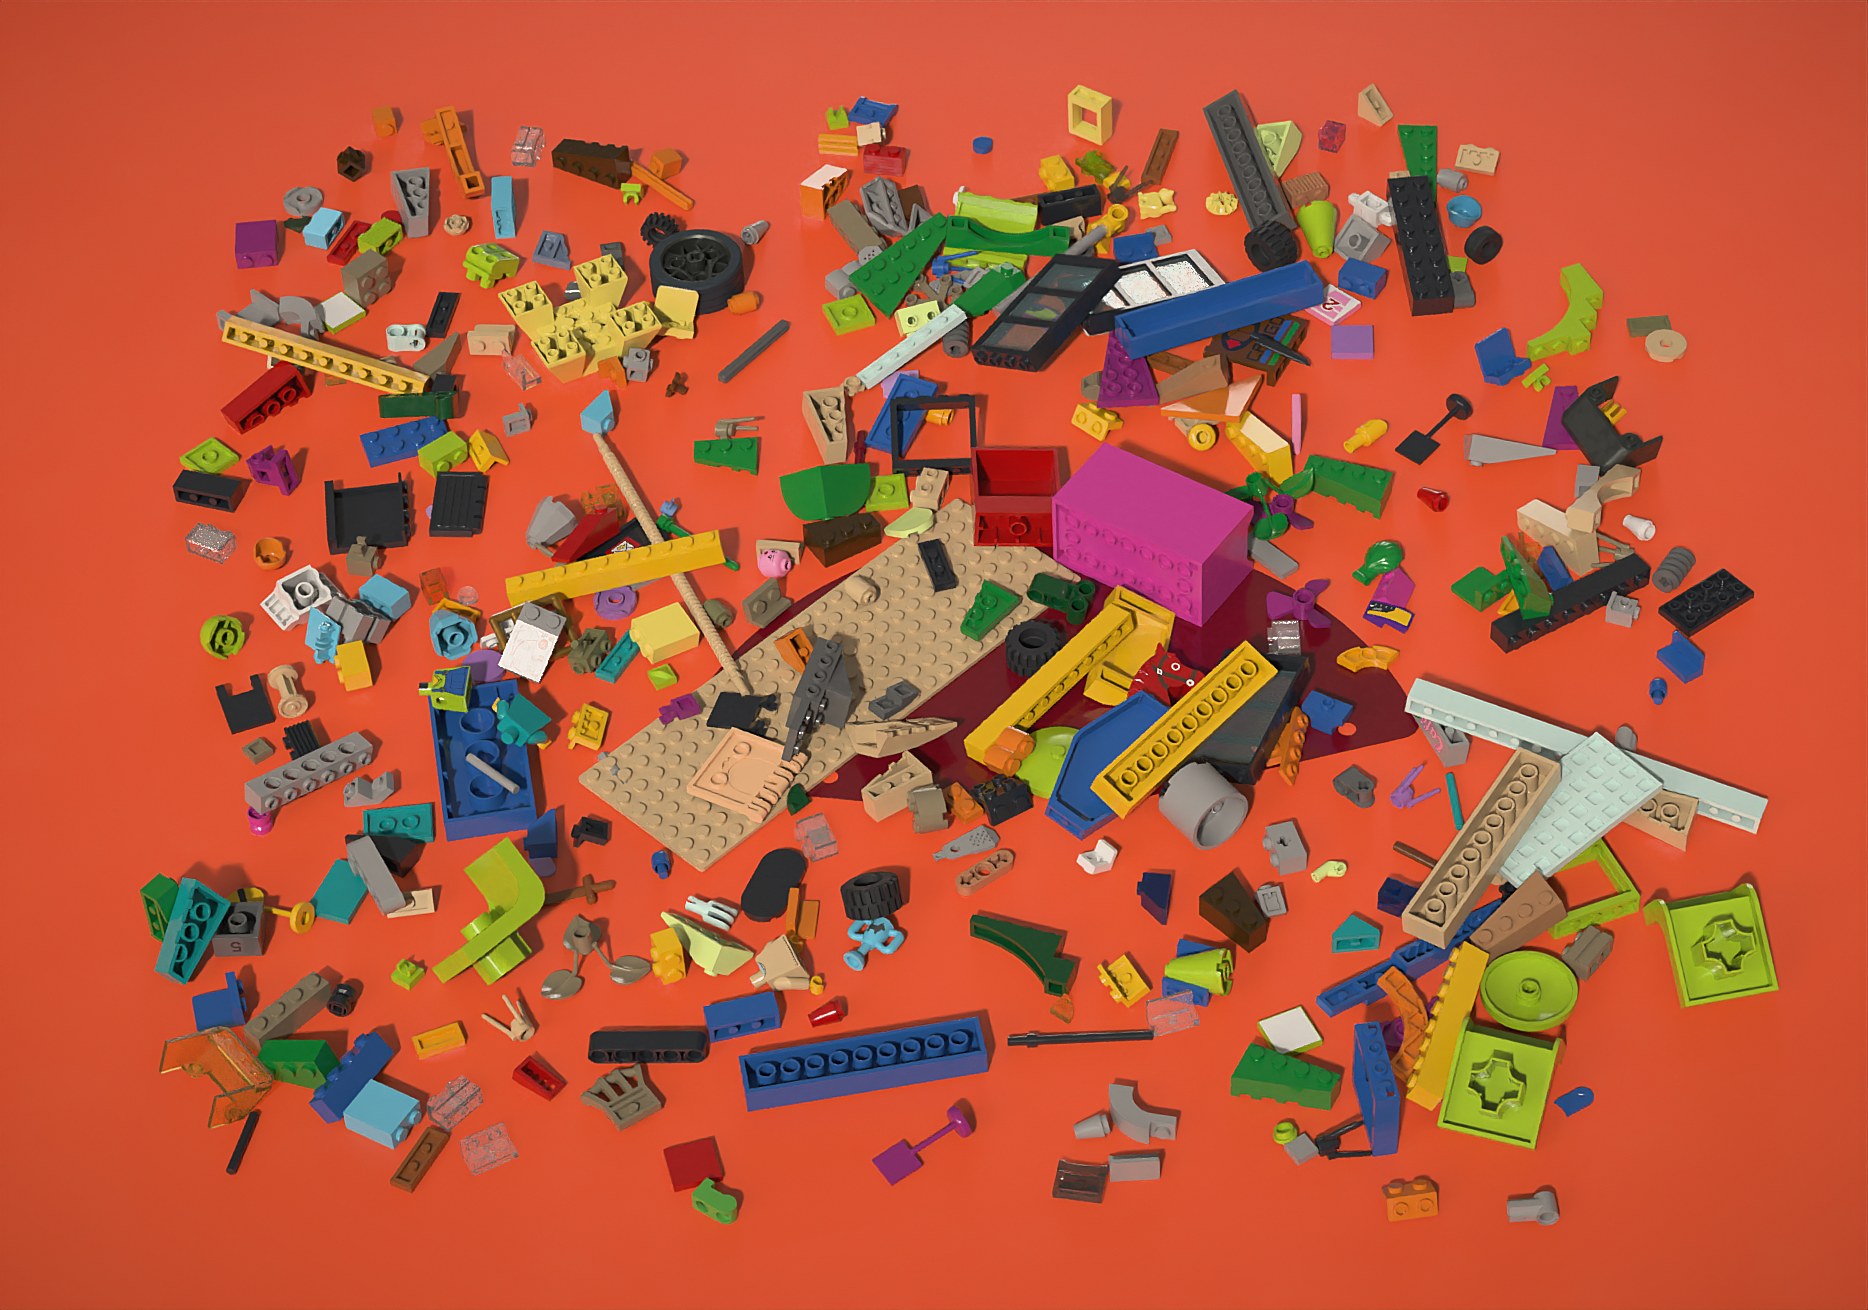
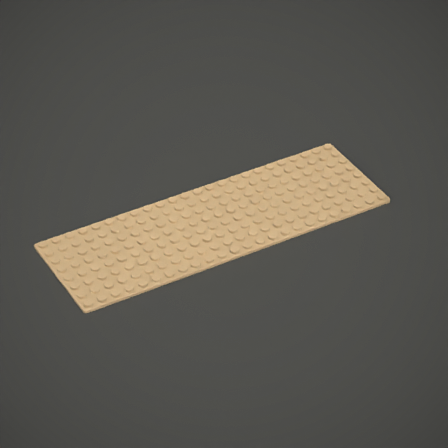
(897, 638)

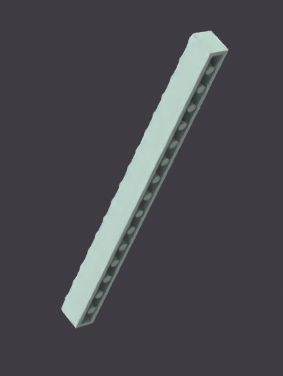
(1552, 742)

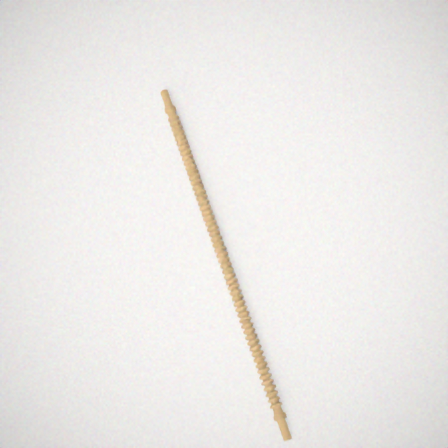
(679, 579)

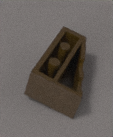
(841, 537)
(1233, 913)

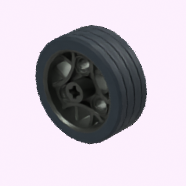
(701, 263)

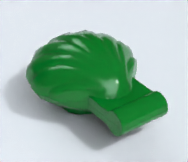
(1379, 559)

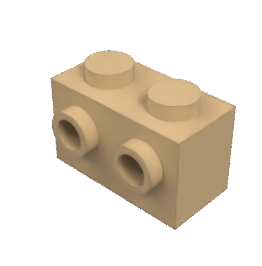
(930, 489)

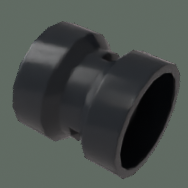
(341, 1001)

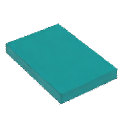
(406, 822)
(339, 894)

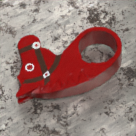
(1164, 677)

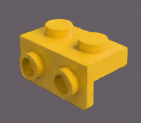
(1095, 420)
(1124, 981)

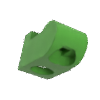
(714, 1204)

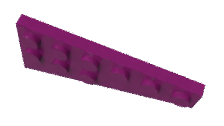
(1125, 380)

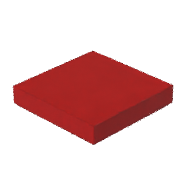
(691, 1164)

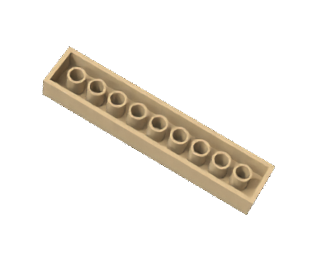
(1481, 848)

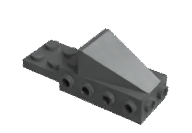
(820, 695)

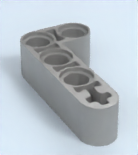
(368, 863)

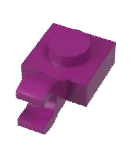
(682, 707)

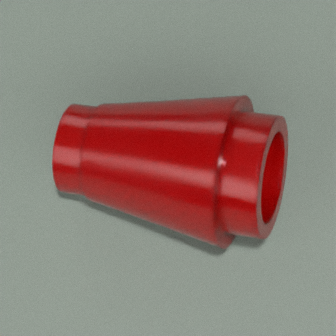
(1433, 499)
(826, 1014)

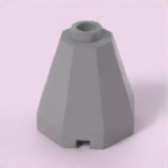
(549, 523)

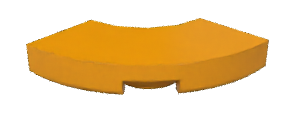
(1368, 657)

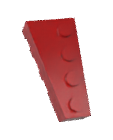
(266, 397)

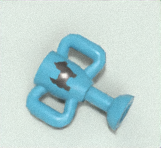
(873, 938)

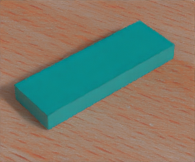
(618, 659)

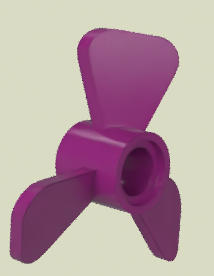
(1280, 504)
(1300, 605)

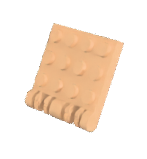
(743, 771)

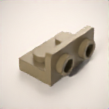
(765, 604)

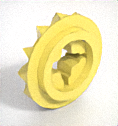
(1215, 206)

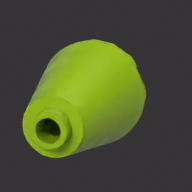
(1318, 226)
(1204, 969)

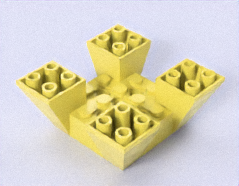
(585, 330)

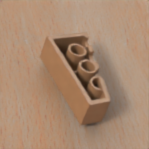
(1520, 918)

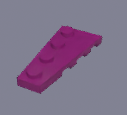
(1555, 434)

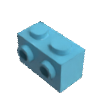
(385, 597)

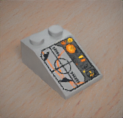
(532, 642)

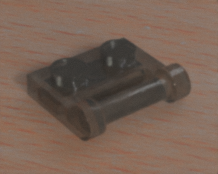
(1078, 1186)

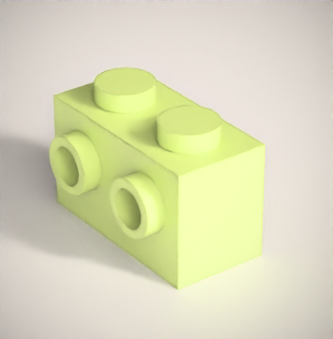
(914, 317)

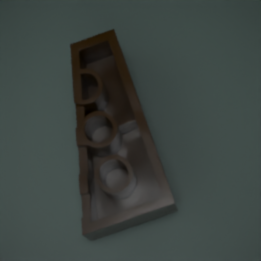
(593, 161)

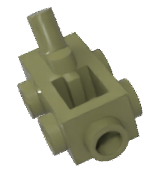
(588, 650)

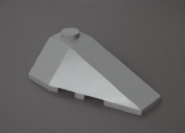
(1487, 450)

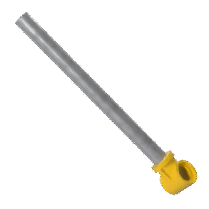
(1105, 227)

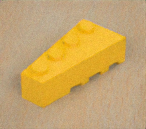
(1261, 448)

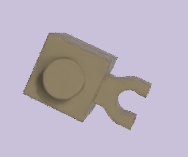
(363, 559)

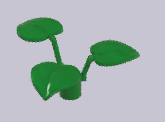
(1294, 486)

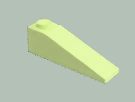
(1280, 142)
(707, 947)

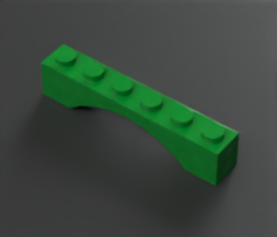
(967, 234)

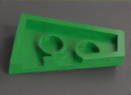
(732, 453)
(988, 610)

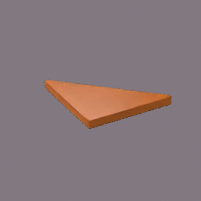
(1222, 404)

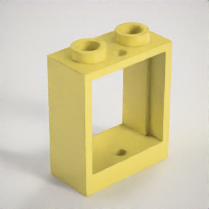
(1100, 104)

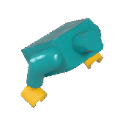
(521, 722)

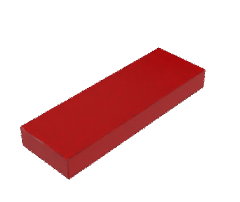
(348, 244)

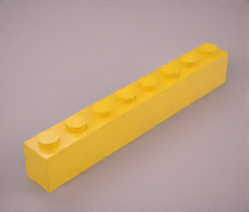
(1454, 1004)

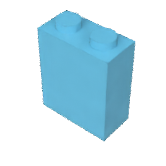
(382, 1114)

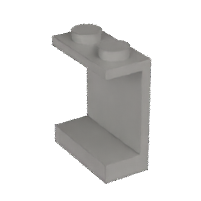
(260, 311)

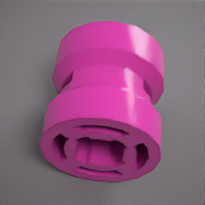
(259, 823)

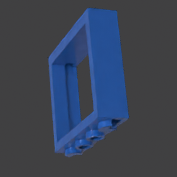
(1377, 1110)

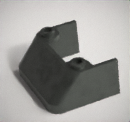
(1598, 438)

